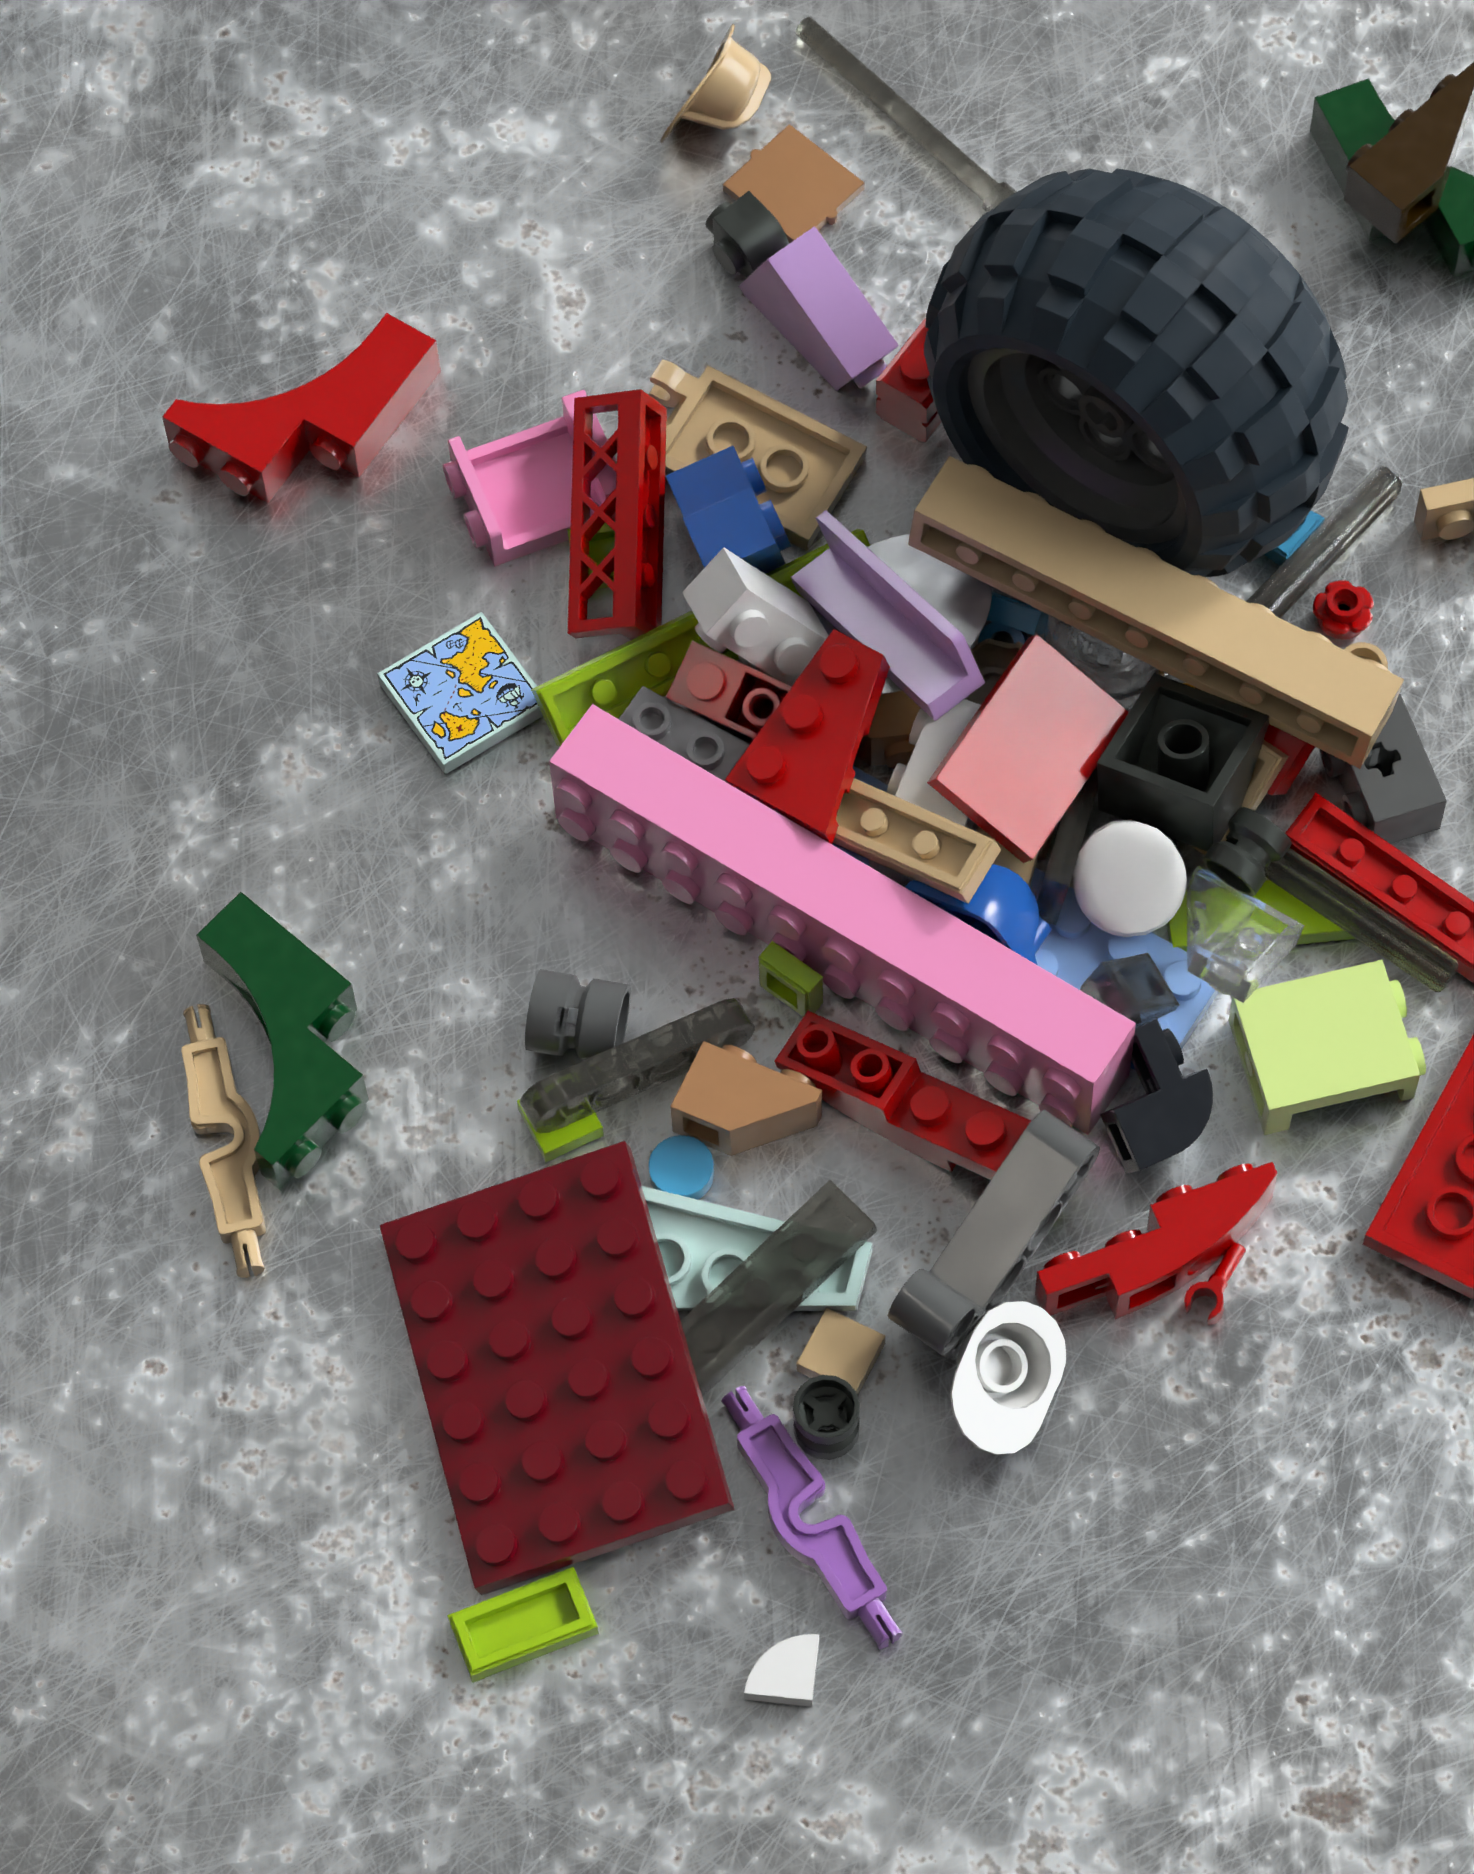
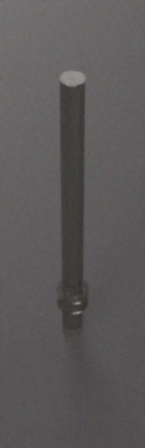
(904, 115)

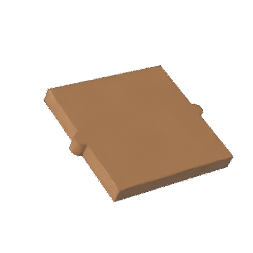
(796, 183)

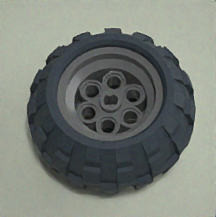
(1139, 366)

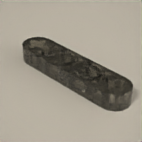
(633, 1066)

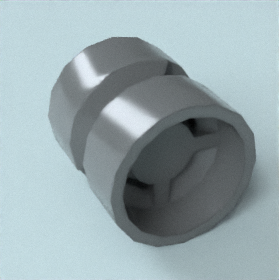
(600, 1016)

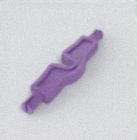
(827, 1546)

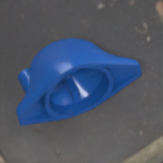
(1000, 909)

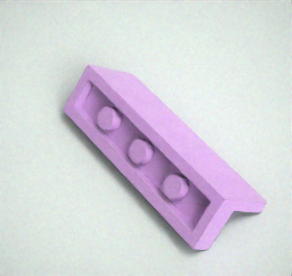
(886, 614)

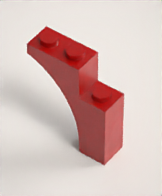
(337, 416)

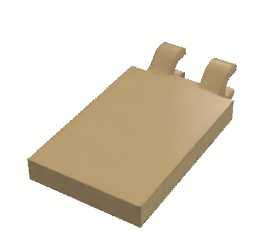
(797, 457)

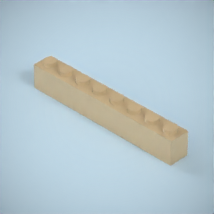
(1154, 610)

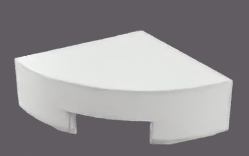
(785, 1672)

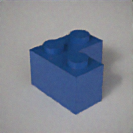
(723, 510)

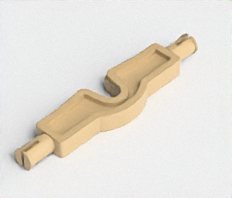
(232, 1168)

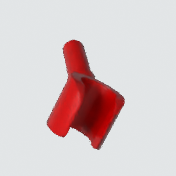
(1216, 1283)

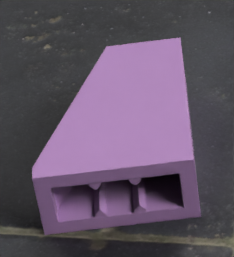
(821, 311)

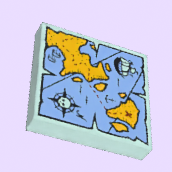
(462, 692)

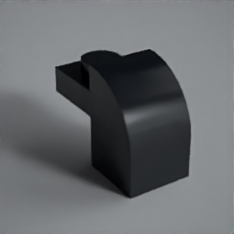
(1170, 1111)

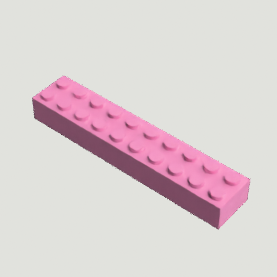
(841, 920)

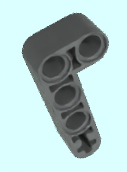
(996, 1236)

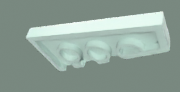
(709, 1241)

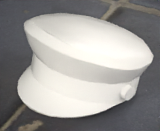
(1129, 878)

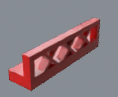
(637, 509)

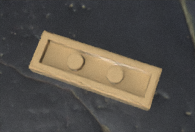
(914, 841)

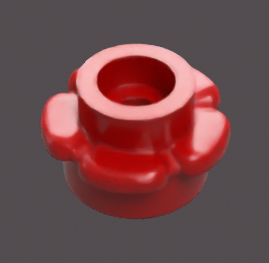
(1340, 623)

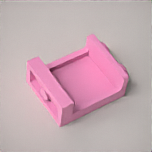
(523, 486)

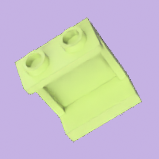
(1325, 1042)

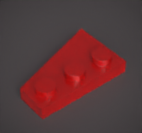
(811, 740)

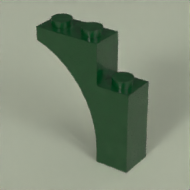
(1357, 116)
(300, 1008)

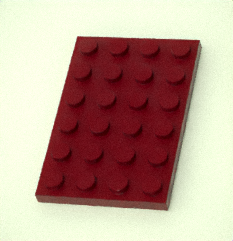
(555, 1368)

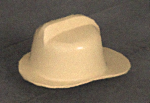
(728, 91)

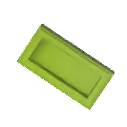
(523, 1624)

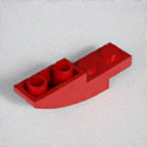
(898, 1101)
(1184, 1239)

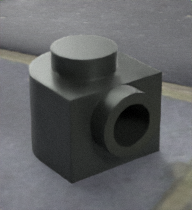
(744, 234)

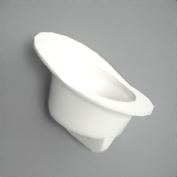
(1007, 1376)

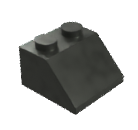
(1181, 762)

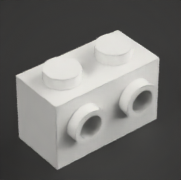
(754, 617)

